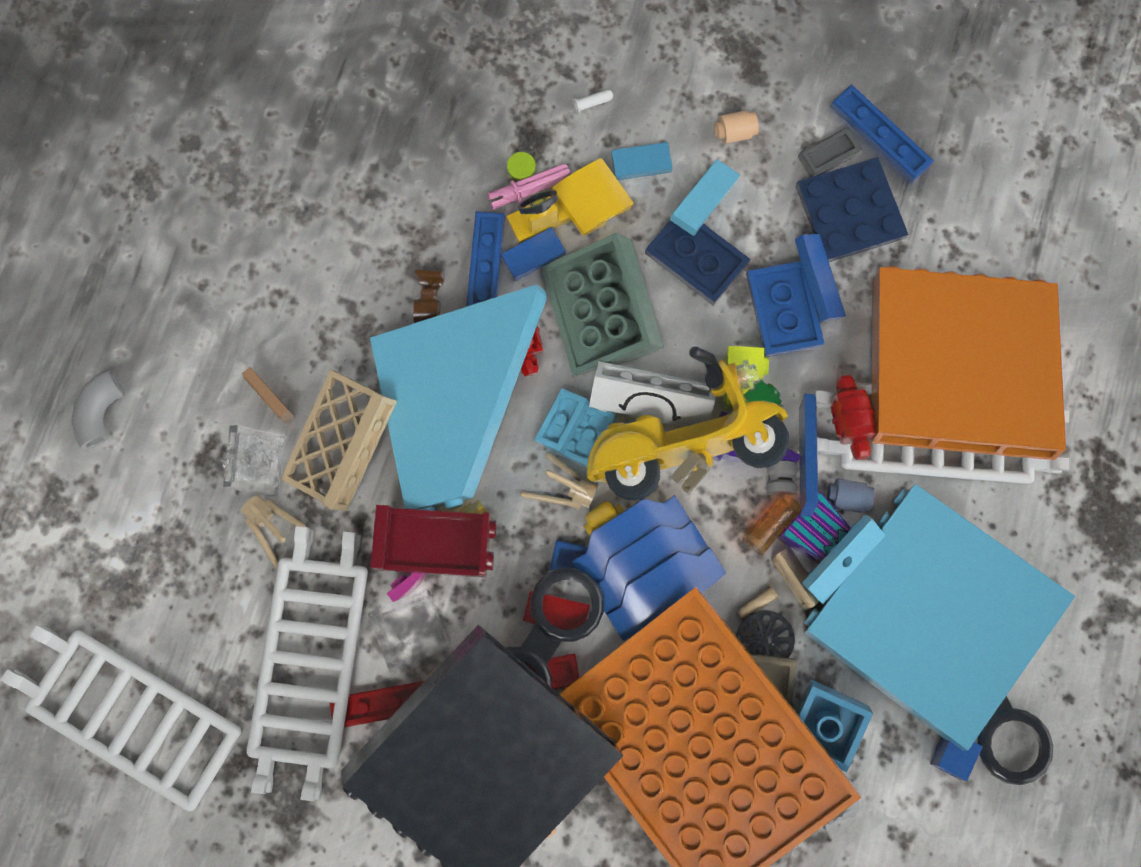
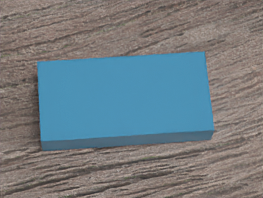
(641, 161)

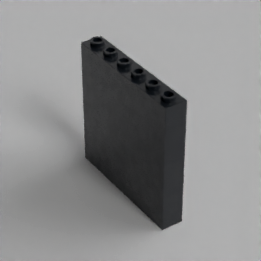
(480, 760)

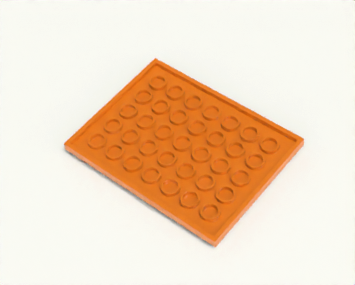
(708, 744)

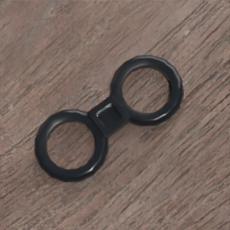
(544, 636)
(1007, 713)

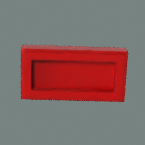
(560, 612)

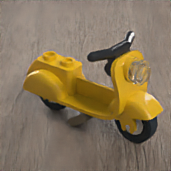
(634, 453)

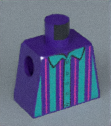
(818, 533)

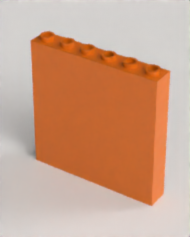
(967, 363)

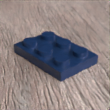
(699, 261)

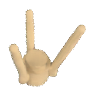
(580, 490)
(260, 514)

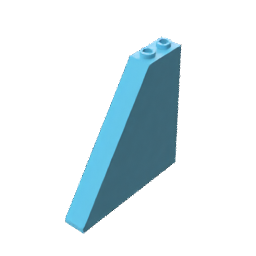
(452, 392)

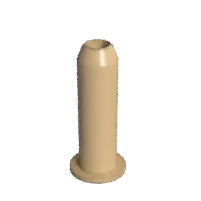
(758, 602)

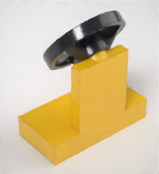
(538, 216)

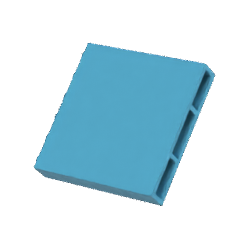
(939, 617)

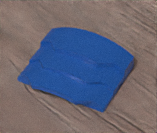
(647, 562)

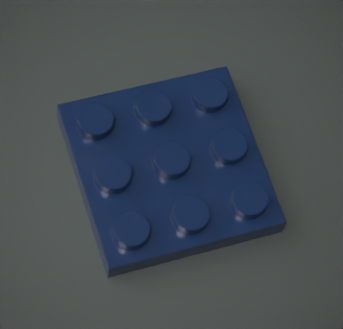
(852, 209)

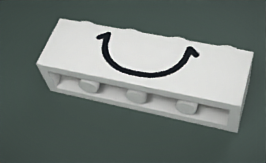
(650, 393)

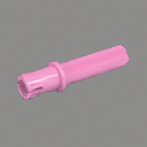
(528, 186)

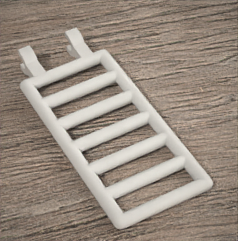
(84, 738)

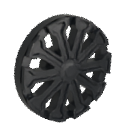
(764, 637)

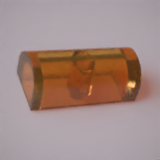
(772, 523)

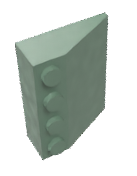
(602, 305)

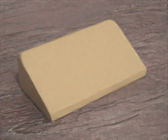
(794, 575)

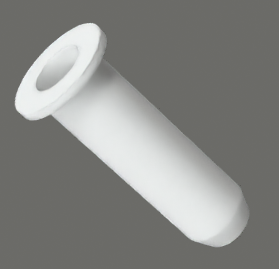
(592, 100)

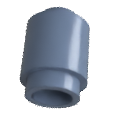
(850, 495)

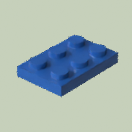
(784, 309)

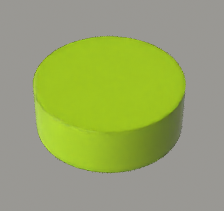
(521, 166)

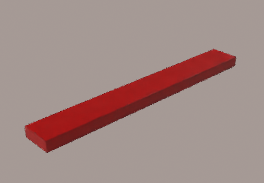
(384, 702)

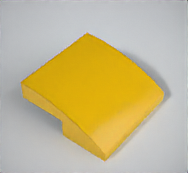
(592, 196)

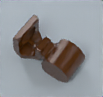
(428, 305)

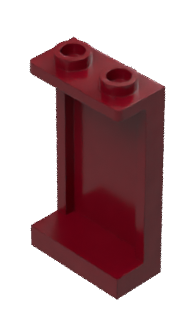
(432, 542)

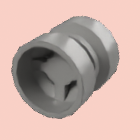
(782, 478)

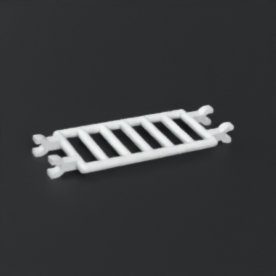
(937, 466)
(316, 762)

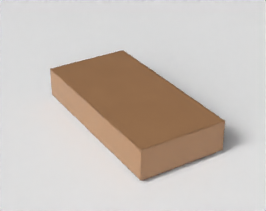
(267, 395)

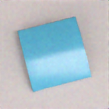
(573, 427)

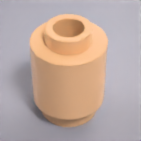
(736, 126)

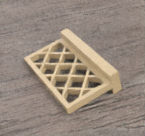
(355, 456)

